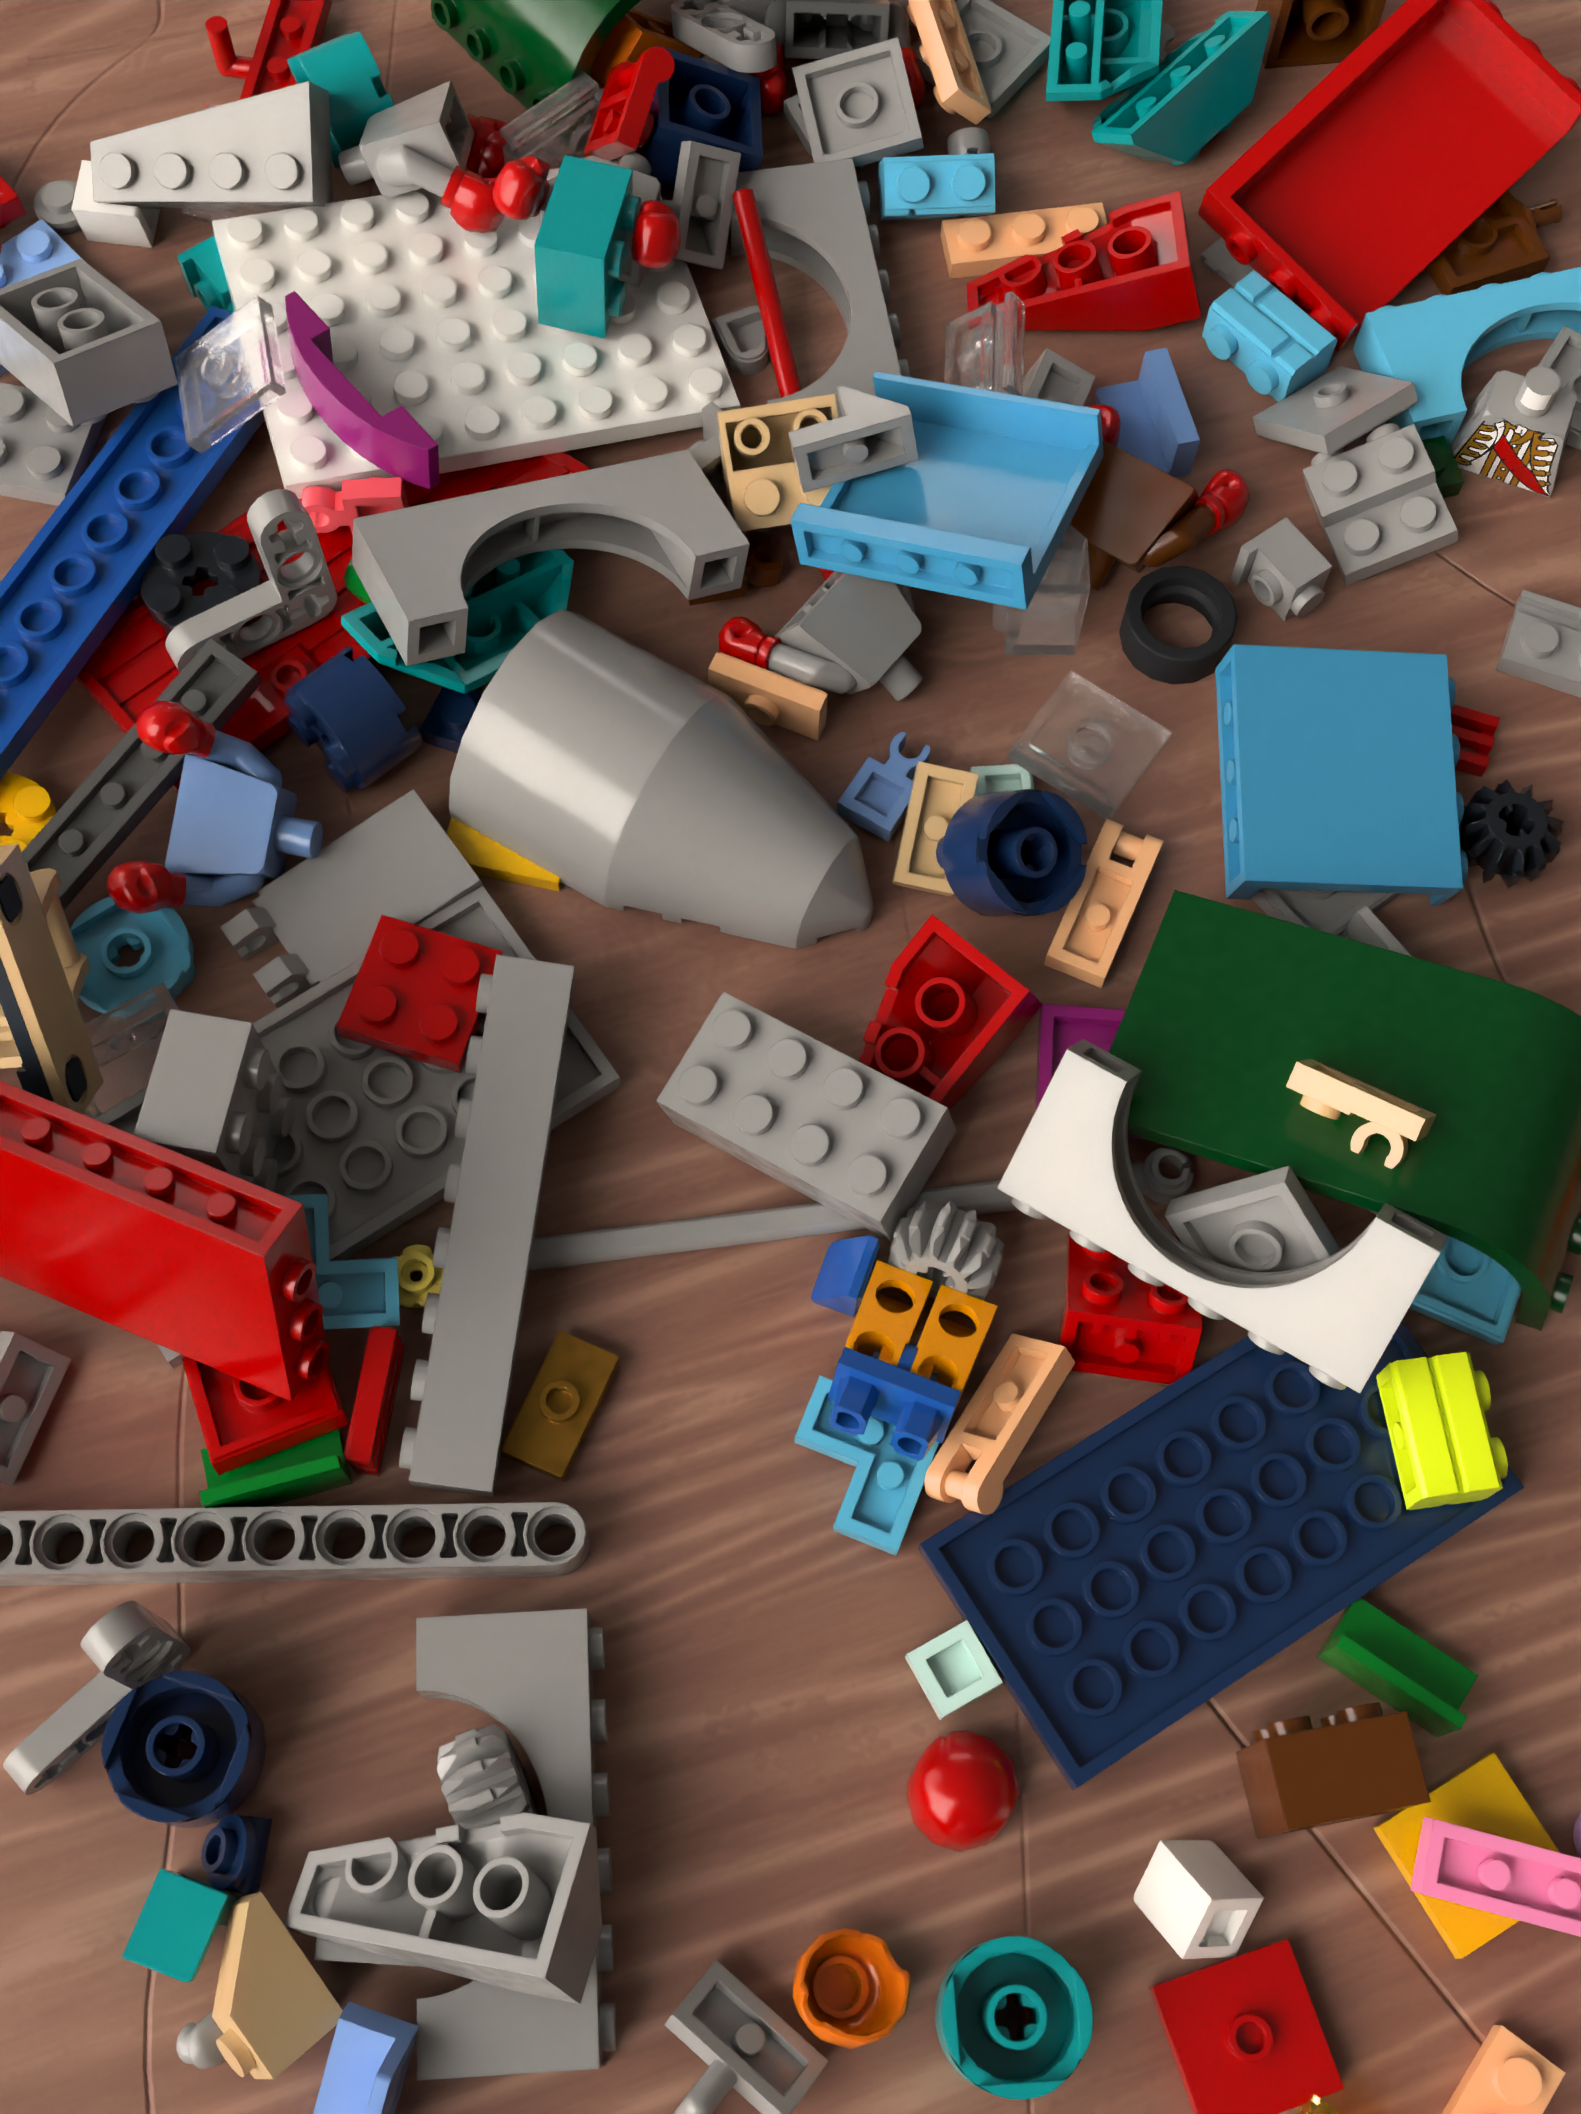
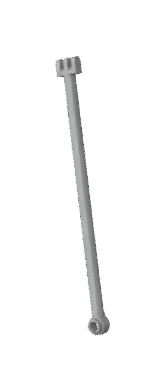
(801, 1220)

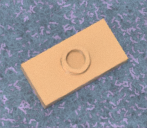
(770, 696)

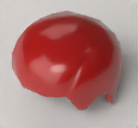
(962, 1790)

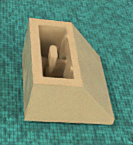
(760, 463)

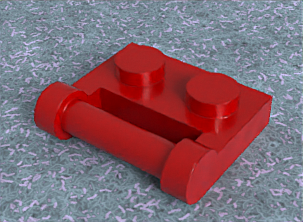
(624, 108)

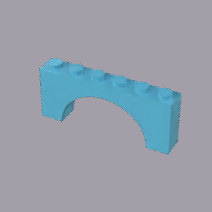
(1446, 334)

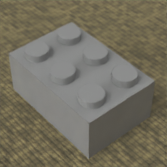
(82, 343)
(217, 1097)

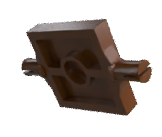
(1496, 247)

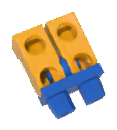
(903, 1381)

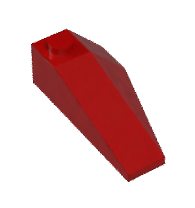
(1113, 279)
(944, 1015)

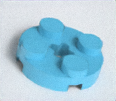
(166, 959)

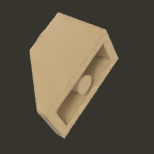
(267, 1994)

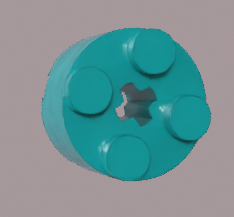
(353, 83)
(1044, 2048)

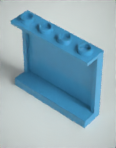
(976, 507)
(1338, 772)

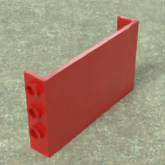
(1391, 159)
(158, 1244)

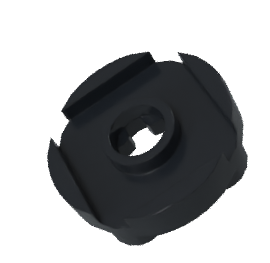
(192, 559)

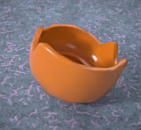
(850, 1988)

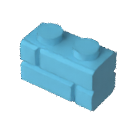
(936, 186)
(1267, 337)

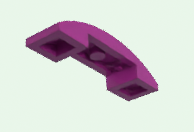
(387, 441)

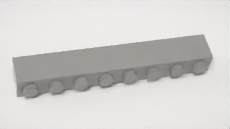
(491, 1228)

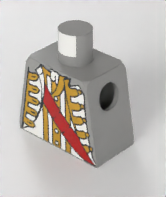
(1517, 430)

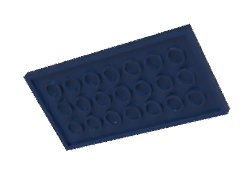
(1186, 1547)

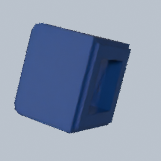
(846, 1274)

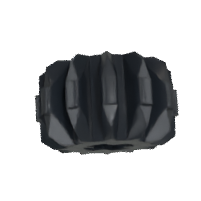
(1509, 833)

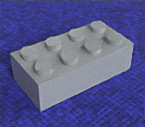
(807, 1115)

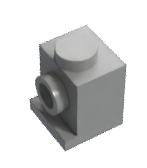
(1283, 570)

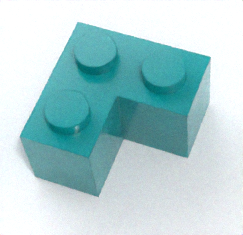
(583, 246)

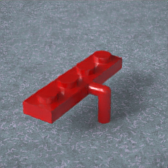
(286, 31)

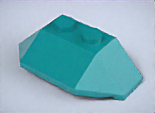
(1102, 47)
(1193, 94)
(500, 613)

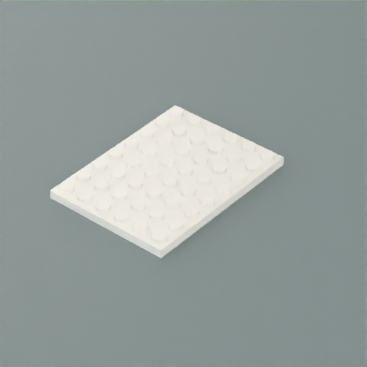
(456, 337)

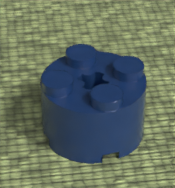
(351, 719)
(1014, 853)
(183, 1708)

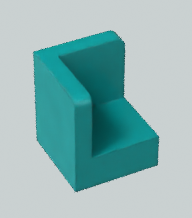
(178, 1925)

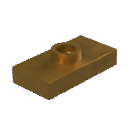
(560, 1406)

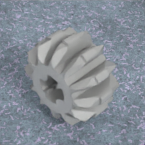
(948, 1248)
(483, 1778)

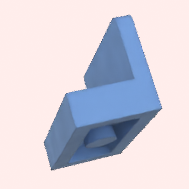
(1154, 416)
(366, 2063)

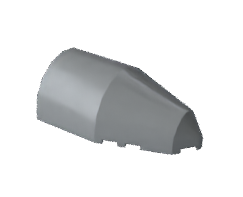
(652, 792)

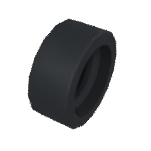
(1188, 588)

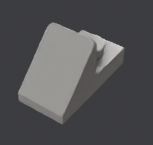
(704, 202)
(865, 440)

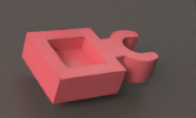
(355, 500)

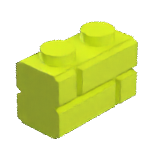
(1441, 1430)

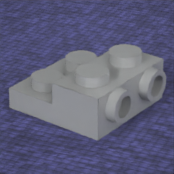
(1379, 503)

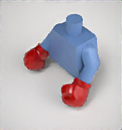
(227, 824)

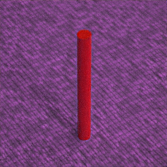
(766, 292)

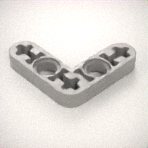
(727, 32)
(288, 601)
(129, 1650)

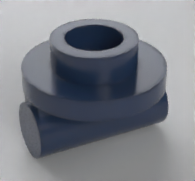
(236, 1853)

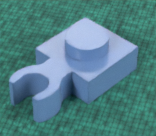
(881, 792)

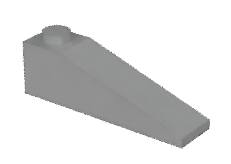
(479, 1903)

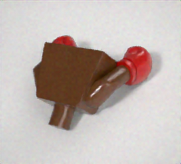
(1146, 515)

